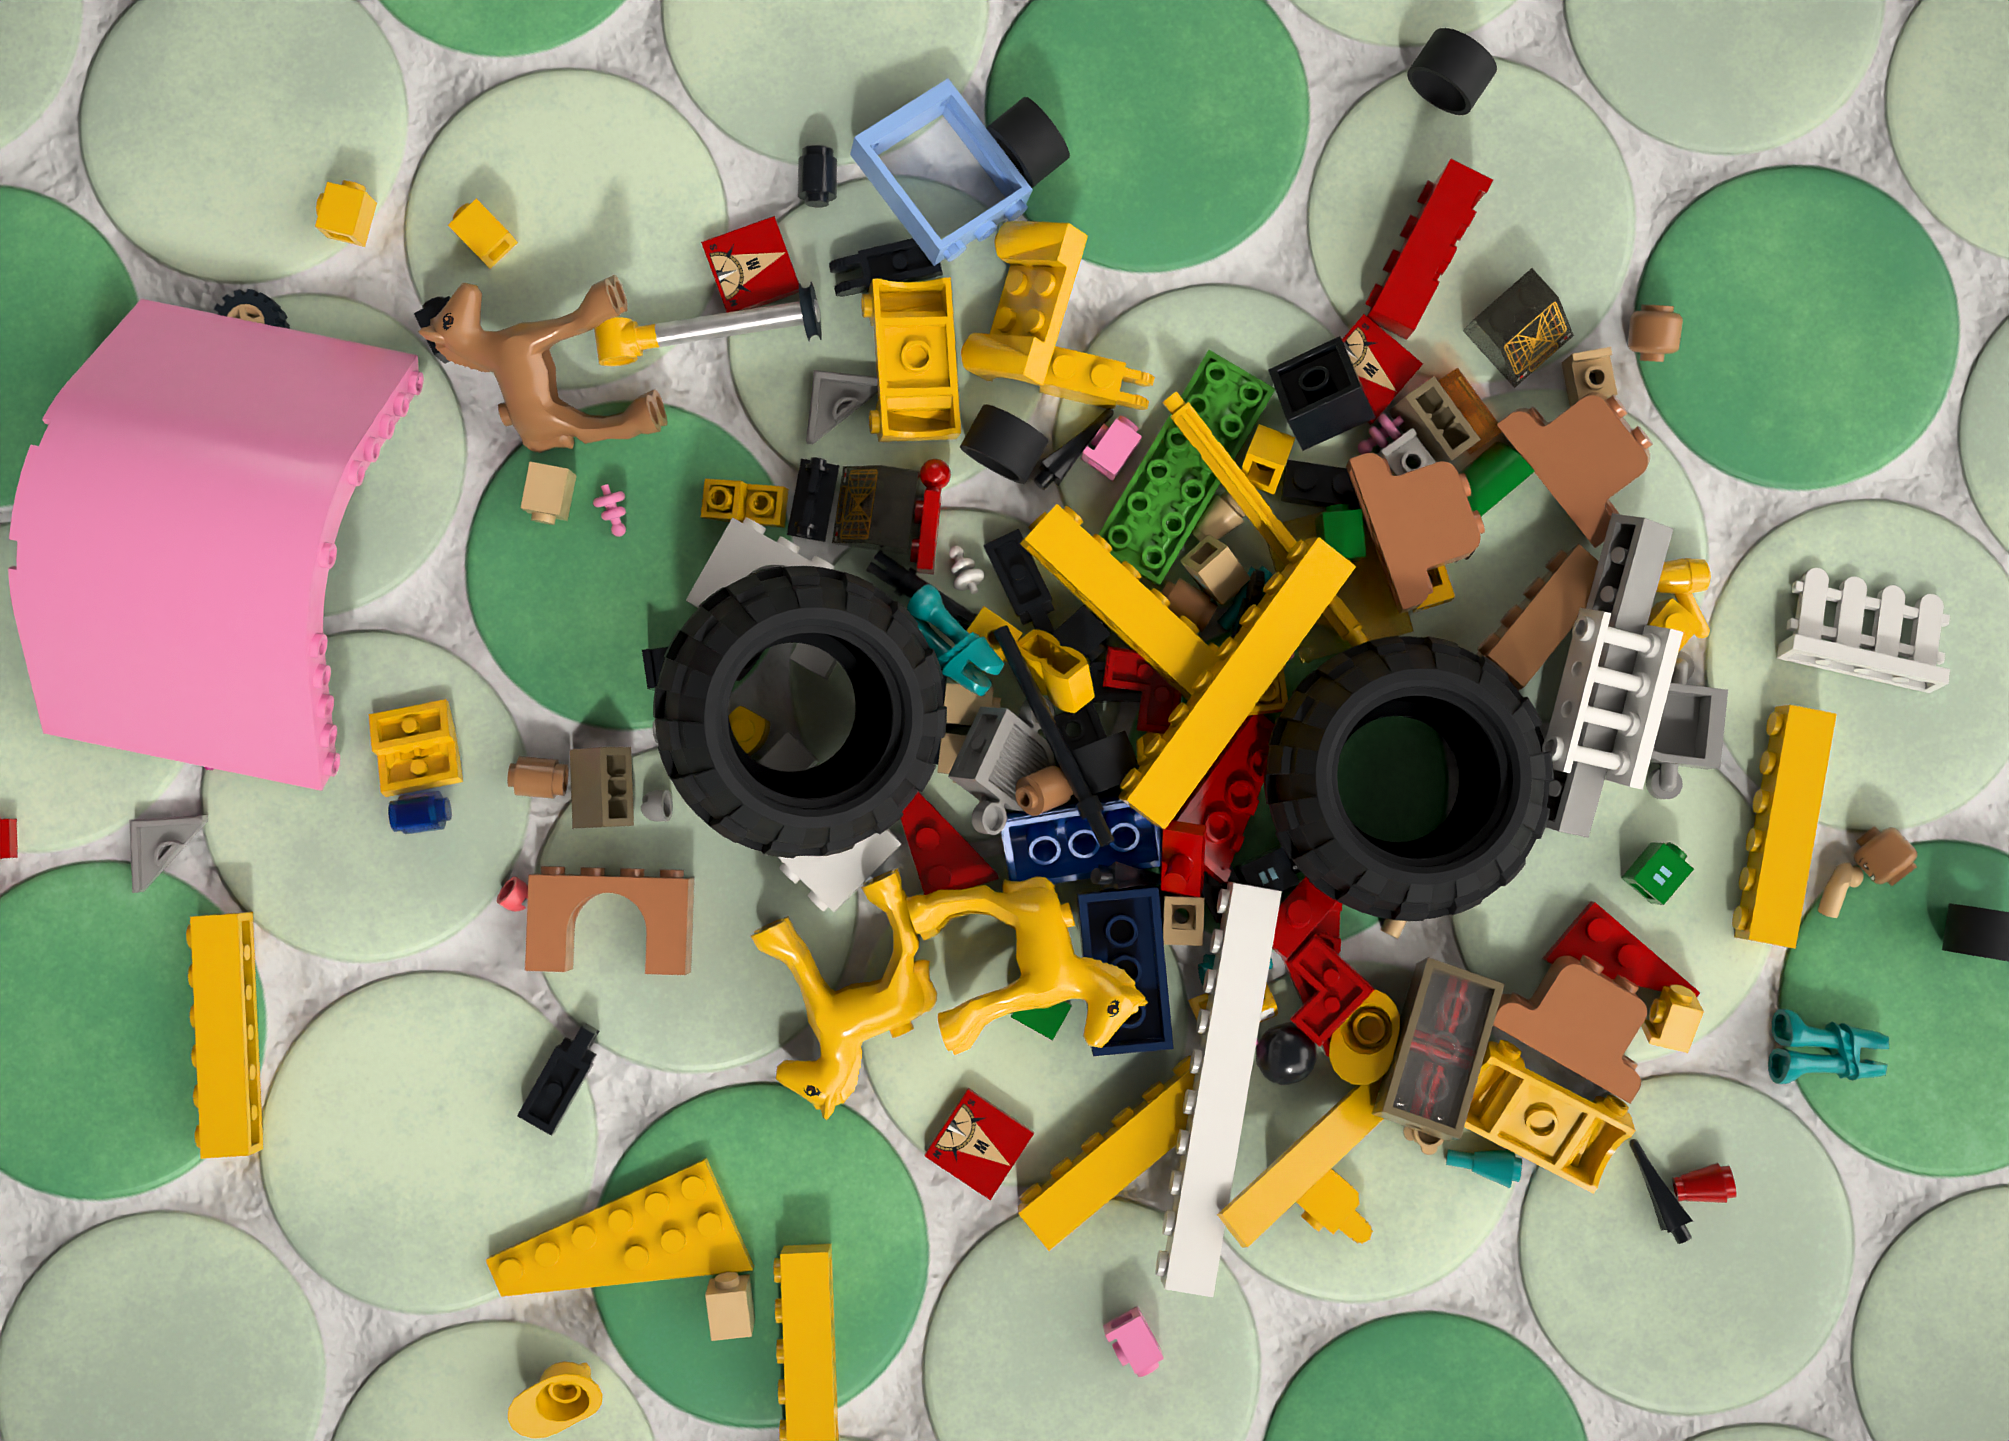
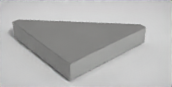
(834, 399)
(156, 844)

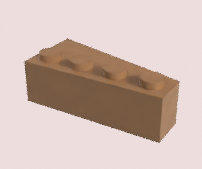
(1543, 618)

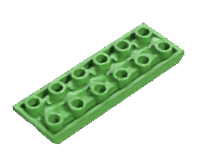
(1173, 479)

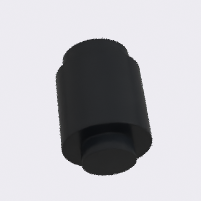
(817, 176)

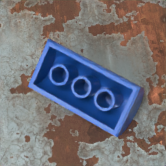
(1065, 847)

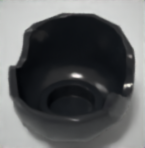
(1286, 1054)

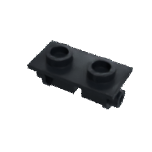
(813, 499)

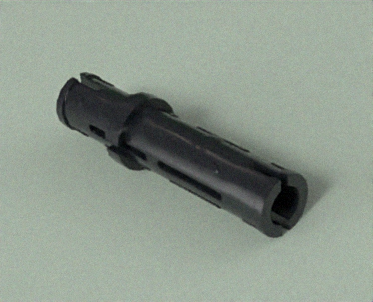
(908, 583)

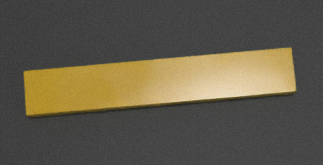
(1302, 1165)

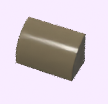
(1436, 421)
(601, 787)

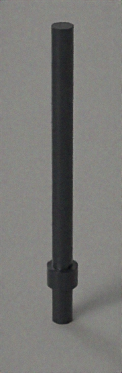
(1088, 805)

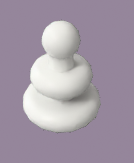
(966, 577)

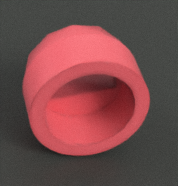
(513, 894)

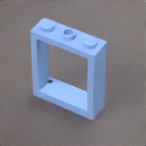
(939, 101)

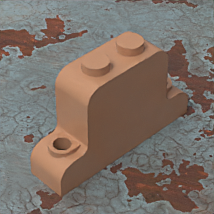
(1582, 456)
(1415, 522)
(1580, 1022)

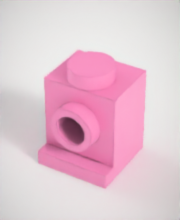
(1113, 447)
(1134, 1342)

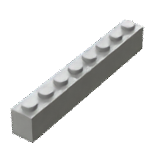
(1625, 588)

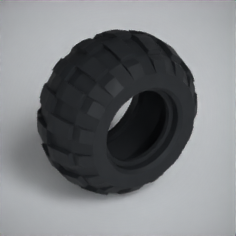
(892, 731)
(1498, 762)

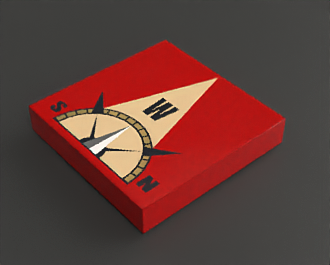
(751, 266)
(1379, 362)
(979, 1144)

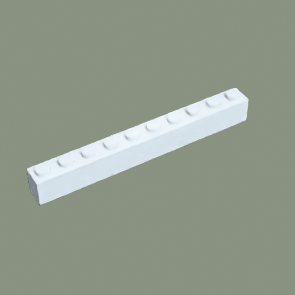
(1219, 1088)

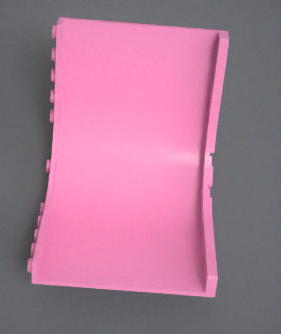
(190, 536)

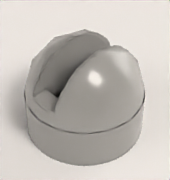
(657, 805)

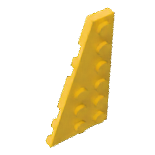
(650, 1234)

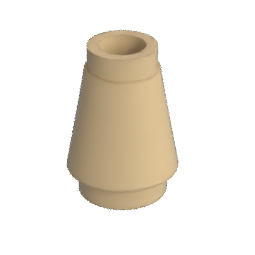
(1219, 518)

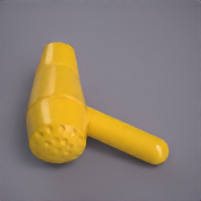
(1682, 579)

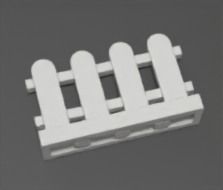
(1843, 653)

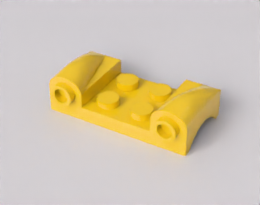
(1032, 302)
(913, 360)
(1546, 1119)

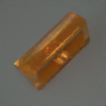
(1471, 407)

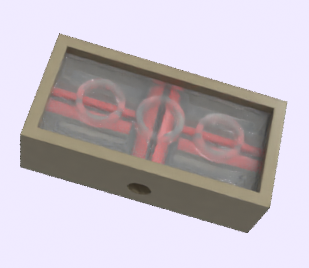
(1439, 1049)

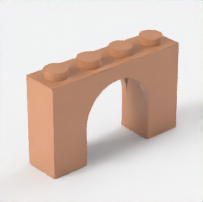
(559, 897)

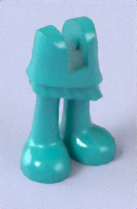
(968, 648)
(1841, 1040)

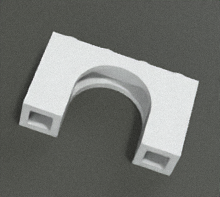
(747, 551)
(834, 876)

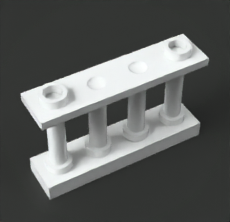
(1643, 703)

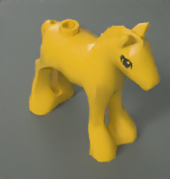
(1044, 956)
(857, 1011)

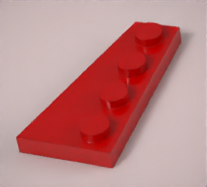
(1229, 794)

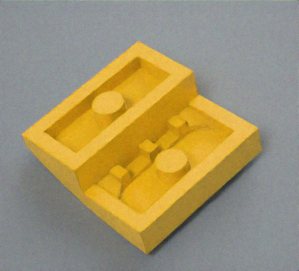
(415, 748)

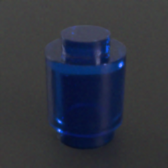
(419, 812)

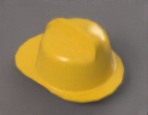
(1366, 1041)
(556, 1402)

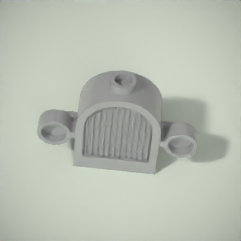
(1688, 730)
(995, 757)

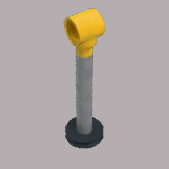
(622, 340)

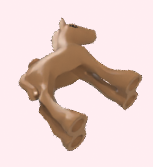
(528, 374)

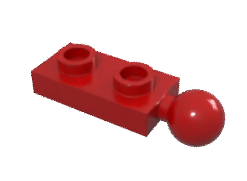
(935, 476)

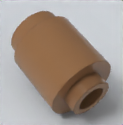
(1189, 602)
(538, 777)
(1043, 790)

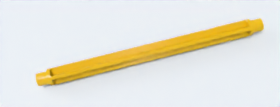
(1253, 505)

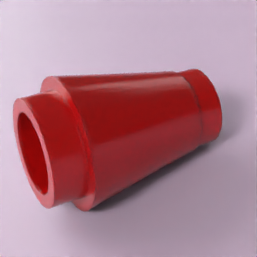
(1706, 1184)

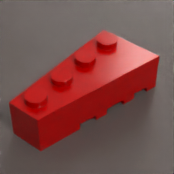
(1427, 248)

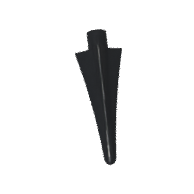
(1060, 462)
(1123, 876)
(1668, 1210)

